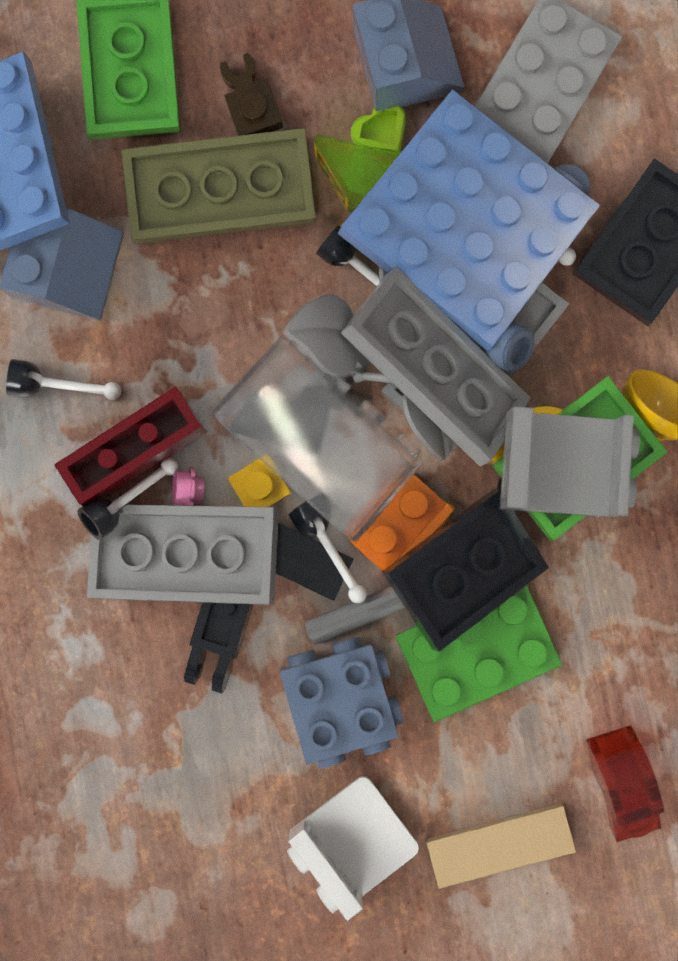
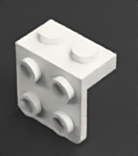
(351, 845)

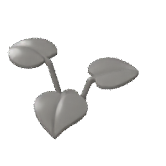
(318, 331)

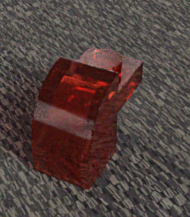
(626, 783)

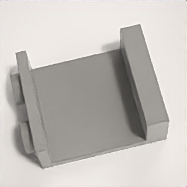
(568, 464)

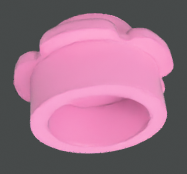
(187, 488)

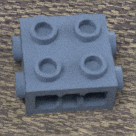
(341, 702)

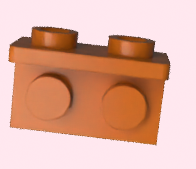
(404, 523)

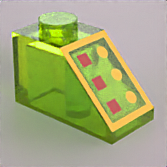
(351, 168)

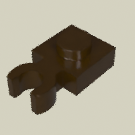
(250, 104)

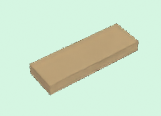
(500, 845)

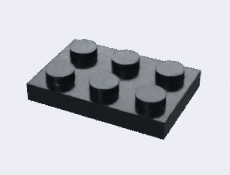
(638, 249)
(465, 570)

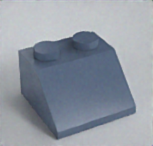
(405, 52)
(65, 267)

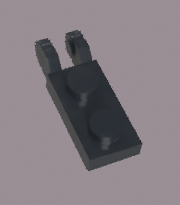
(220, 631)

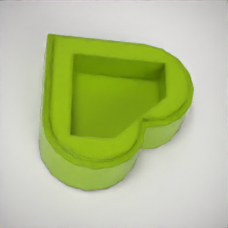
(380, 130)

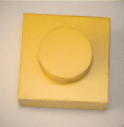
(258, 485)

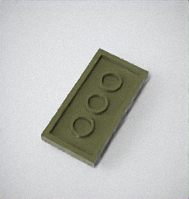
(218, 186)

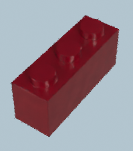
(130, 447)

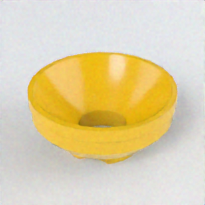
(655, 401)

